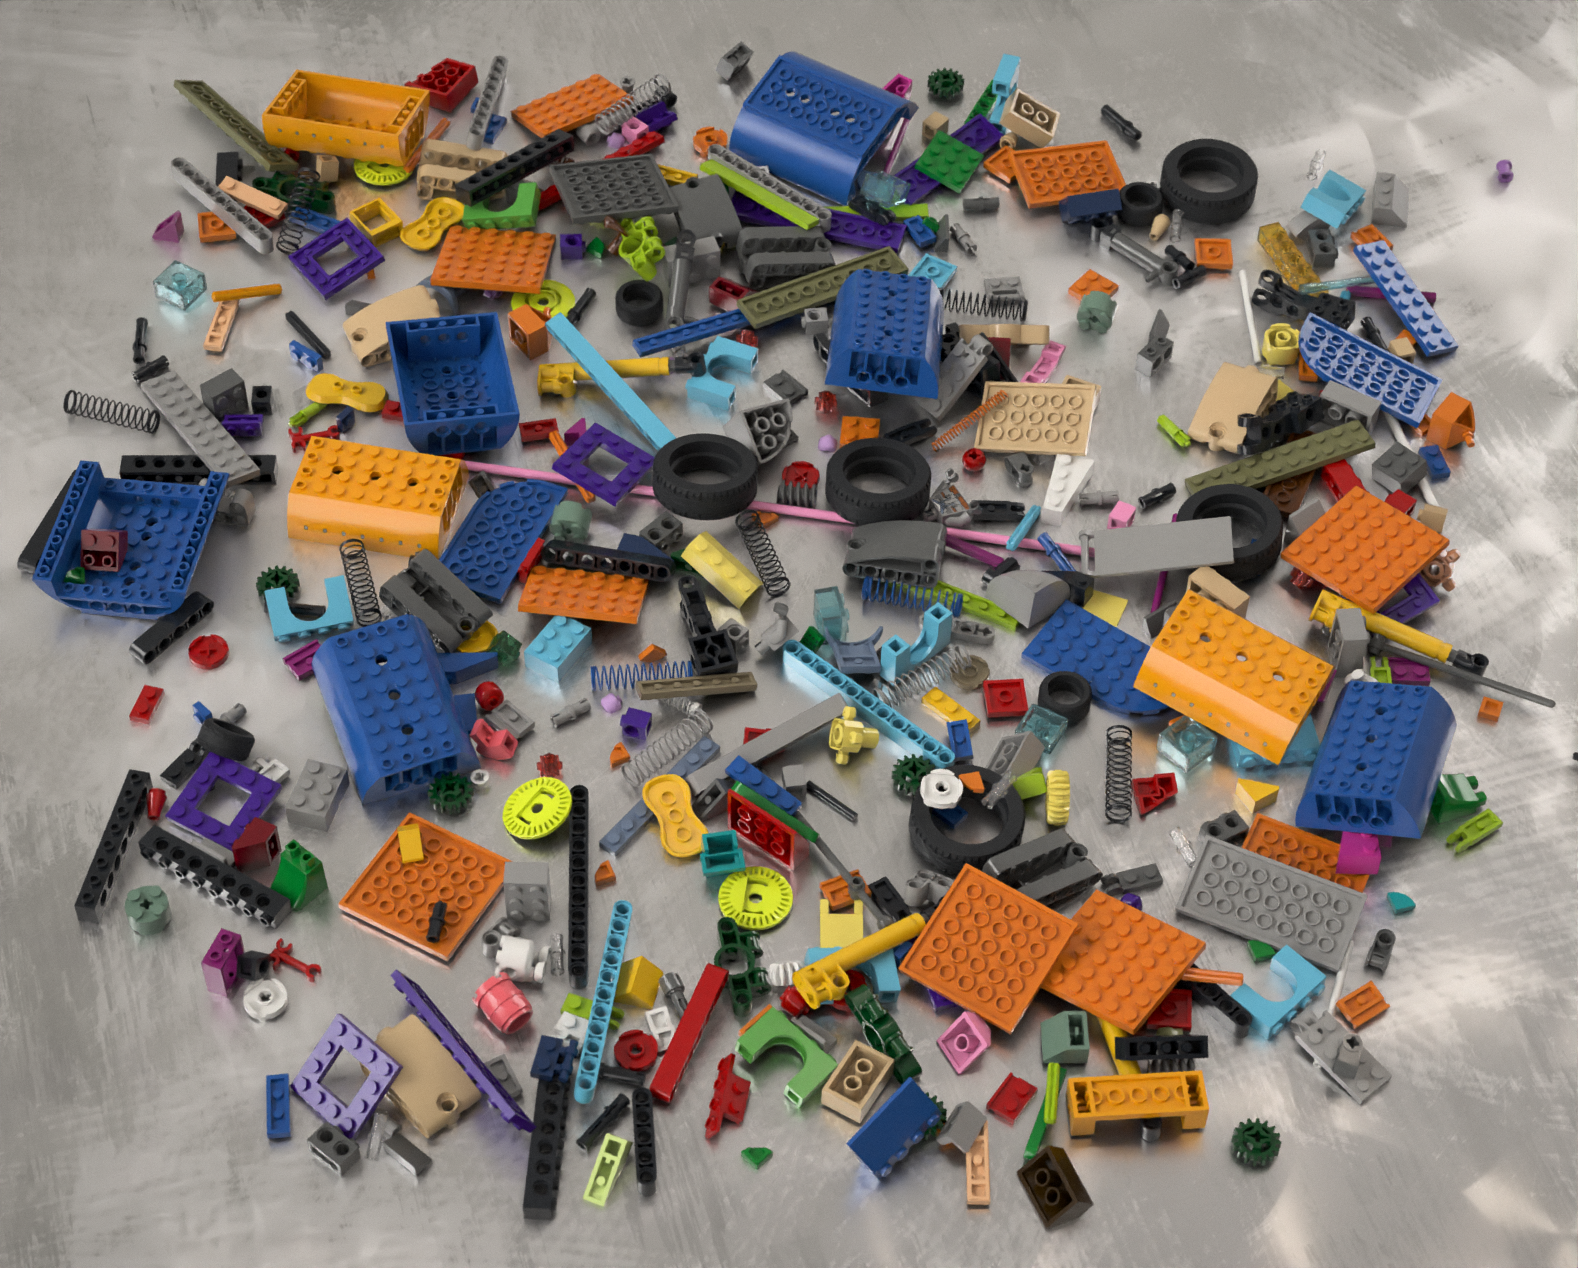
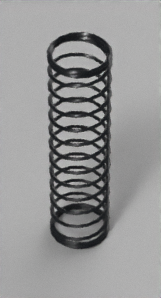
(288, 212)
(1024, 313)
(148, 422)
(354, 556)
(775, 579)
(1120, 741)

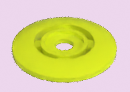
(375, 174)
(557, 294)
(531, 794)
(775, 902)

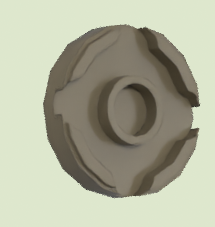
(971, 677)

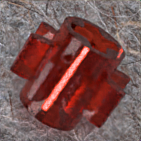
(747, 337)
(825, 402)
(1300, 578)
(549, 765)

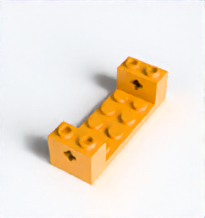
(1136, 1097)

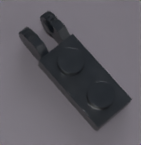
(872, 211)
(912, 432)
(1000, 511)
(184, 765)
(889, 899)

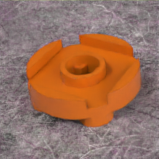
(701, 143)

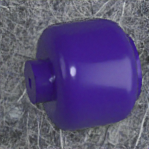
(1132, 900)

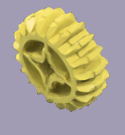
(1057, 797)

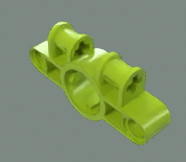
(641, 246)

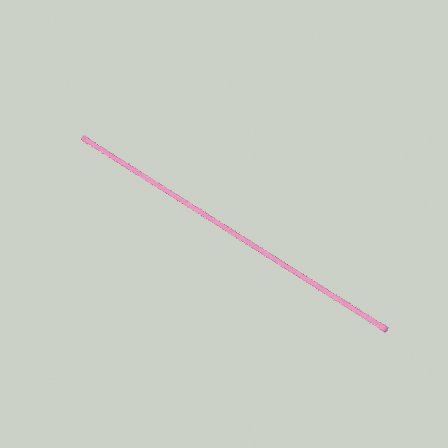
(772, 507)

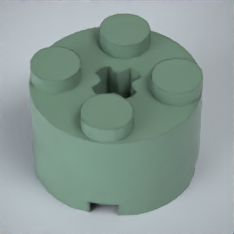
(1096, 311)
(570, 522)
(148, 909)

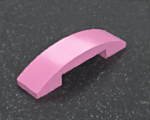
(1046, 364)

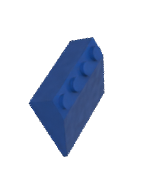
(894, 1129)

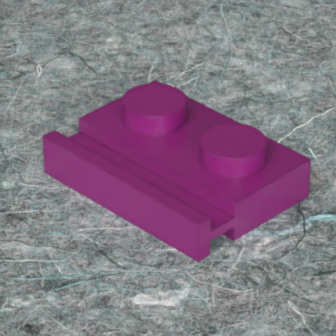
(301, 660)
(1408, 672)

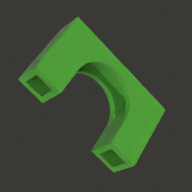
(520, 214)
(776, 1029)

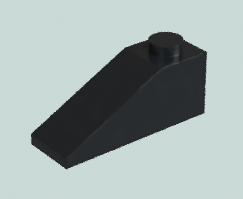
(1080, 585)

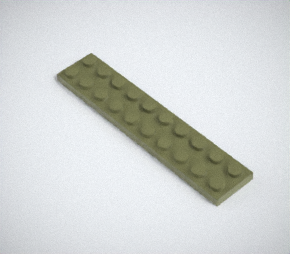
(235, 125)
(813, 289)
(1288, 459)

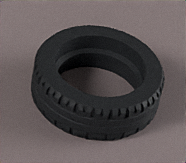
(1211, 156)
(877, 456)
(705, 500)
(1244, 504)
(952, 855)

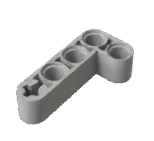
(238, 509)
(926, 886)

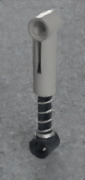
(591, 134)

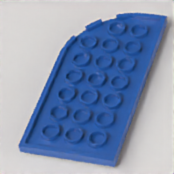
(1367, 369)
(500, 534)
(1099, 653)

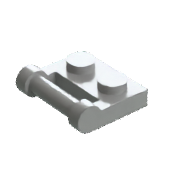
(1004, 287)

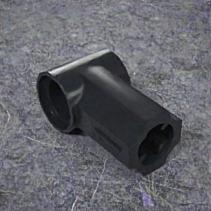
(1007, 565)

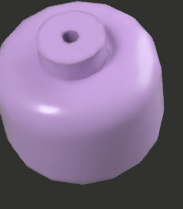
(615, 140)
(827, 443)
(611, 703)

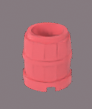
(503, 1004)

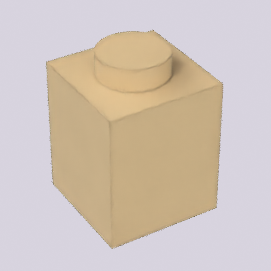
(934, 123)
(327, 167)
(1402, 349)
(1432, 517)

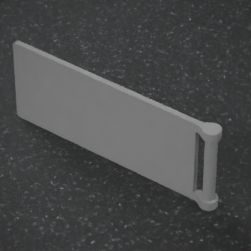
(1158, 547)

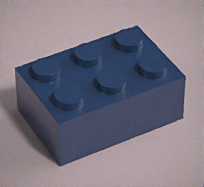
(1090, 206)

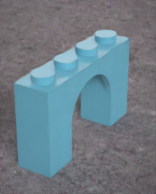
(1004, 85)
(1334, 199)
(719, 355)
(287, 626)
(899, 657)
(1303, 748)
(879, 969)
(1302, 977)

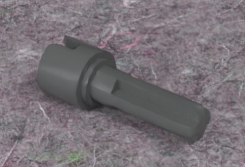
(673, 989)

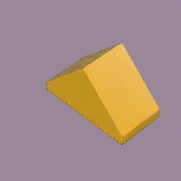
(1256, 794)
(410, 843)

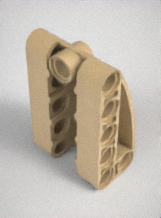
(448, 163)
(368, 329)
(1232, 393)
(429, 1077)

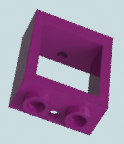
(221, 962)

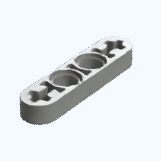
(959, 624)

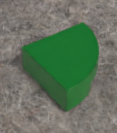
(931, 223)
(596, 247)
(75, 576)
(1260, 950)
(757, 1156)

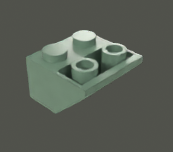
(1065, 1038)

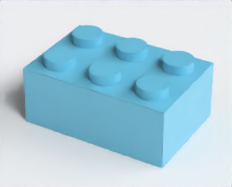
(558, 647)

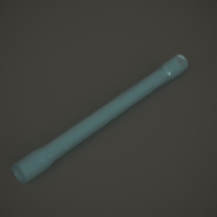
(1311, 288)

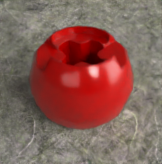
(974, 460)

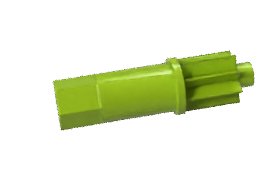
(305, 414)
(1176, 433)

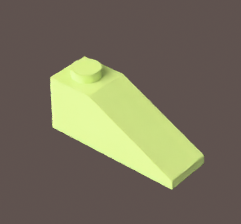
(607, 1168)

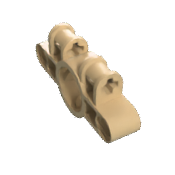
(1018, 333)

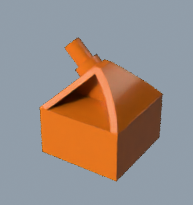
(529, 331)
(1452, 423)

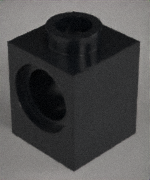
(262, 400)
(253, 965)

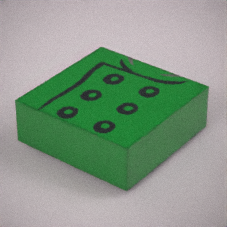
(812, 639)

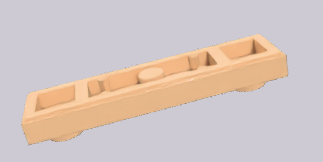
(253, 197)
(221, 325)
(978, 1170)

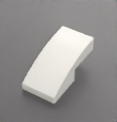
(660, 1027)

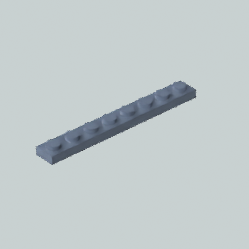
(640, 814)

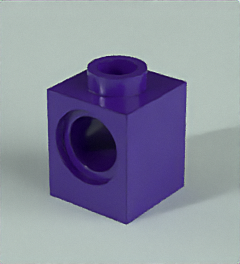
(572, 246)
(636, 723)

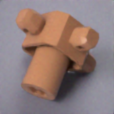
(1441, 570)

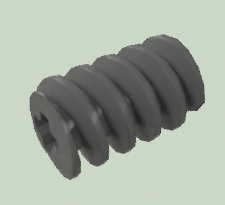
(797, 494)
(1164, 1067)

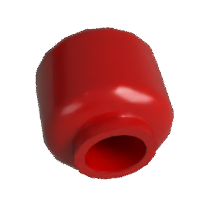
(489, 695)
(794, 1002)

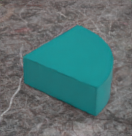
(1400, 902)

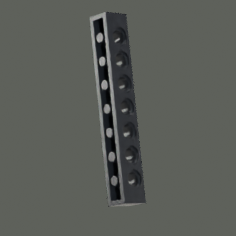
(514, 167)
(188, 469)
(113, 847)
(183, 860)
(536, 1205)

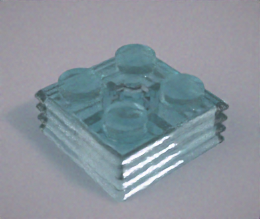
(1045, 726)

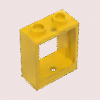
(382, 233)

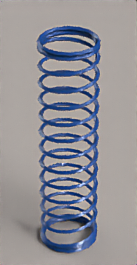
(866, 591)
(594, 670)

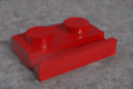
(532, 559)
(1012, 1098)

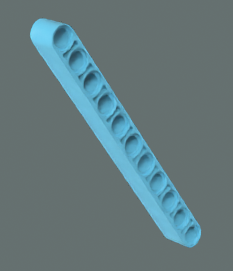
(609, 381)
(867, 705)
(603, 1002)

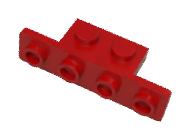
(728, 1098)

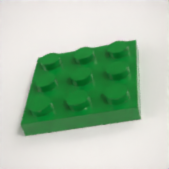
(949, 161)

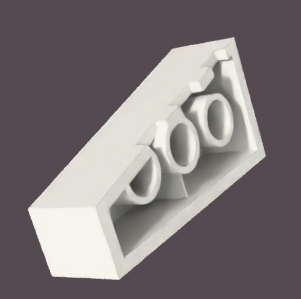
(1065, 485)

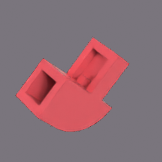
(492, 744)

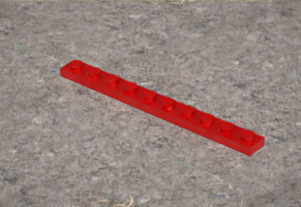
(637, 147)

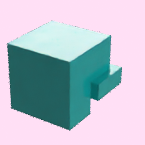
(721, 854)

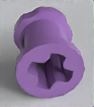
(1504, 169)

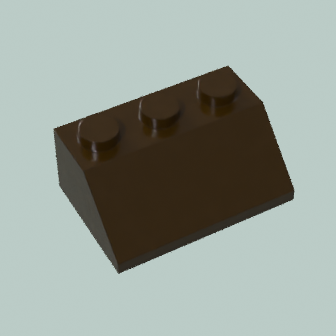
(1054, 1187)

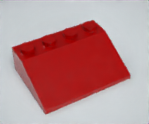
(766, 832)

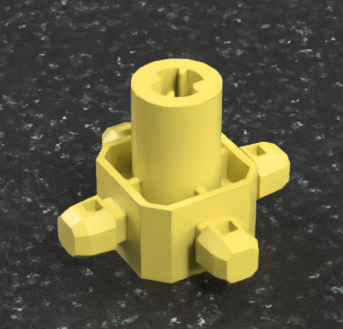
(850, 735)

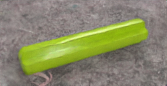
(1052, 1088)

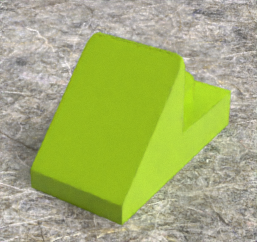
(1031, 783)

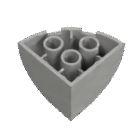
(762, 429)
(1028, 594)

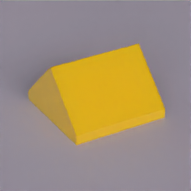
(638, 983)

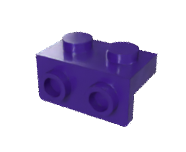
(657, 116)
(243, 424)

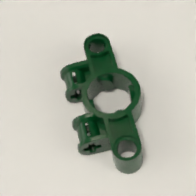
(283, 184)
(740, 946)
(883, 1032)

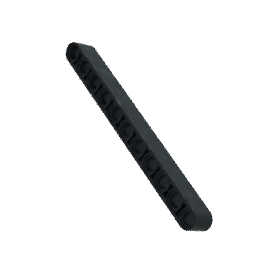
(578, 876)

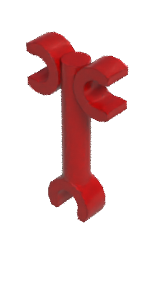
(300, 439)
(282, 954)

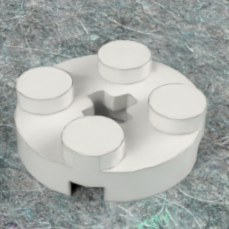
(938, 799)
(265, 1010)

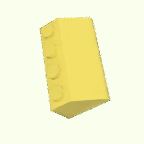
(721, 569)

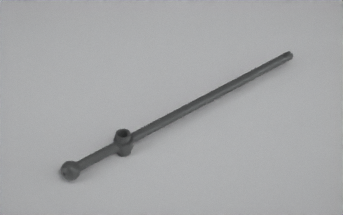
(1377, 645)
(856, 885)

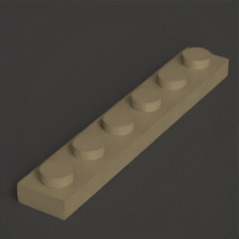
(696, 686)

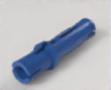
(1053, 551)

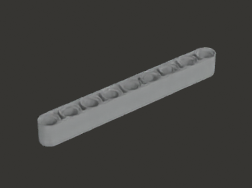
(487, 103)
(770, 183)
(222, 205)
(770, 742)

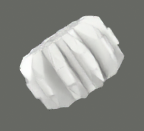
(782, 972)

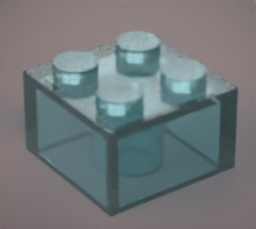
(885, 189)
(180, 285)
(830, 613)
(1186, 743)

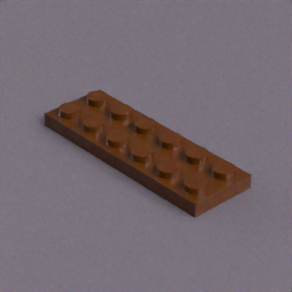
(1290, 493)

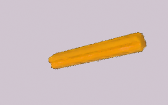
(248, 292)

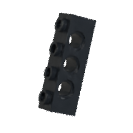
(1161, 1047)

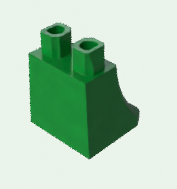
(1456, 797)
(299, 876)

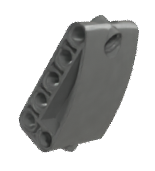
(706, 210)
(781, 254)
(897, 552)
(438, 599)
(1046, 869)

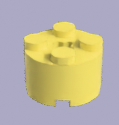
(1280, 344)

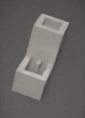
(1303, 222)

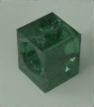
(506, 647)

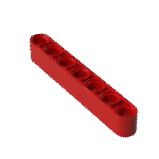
(688, 1033)

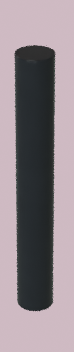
(831, 800)

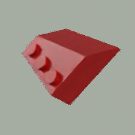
(447, 82)

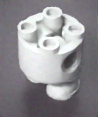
(518, 959)

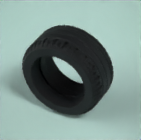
(1140, 192)
(639, 314)
(1066, 682)
(225, 739)

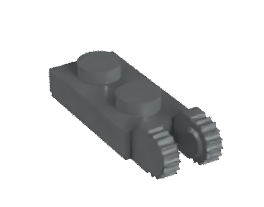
(1132, 880)

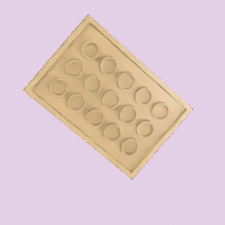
(1037, 418)

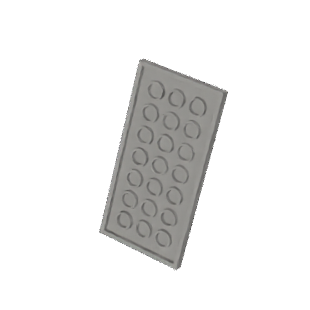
(1271, 902)

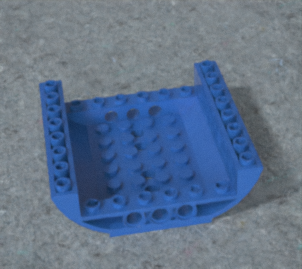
(805, 139)
(165, 560)

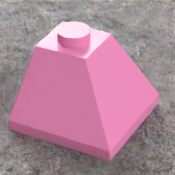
(965, 1040)

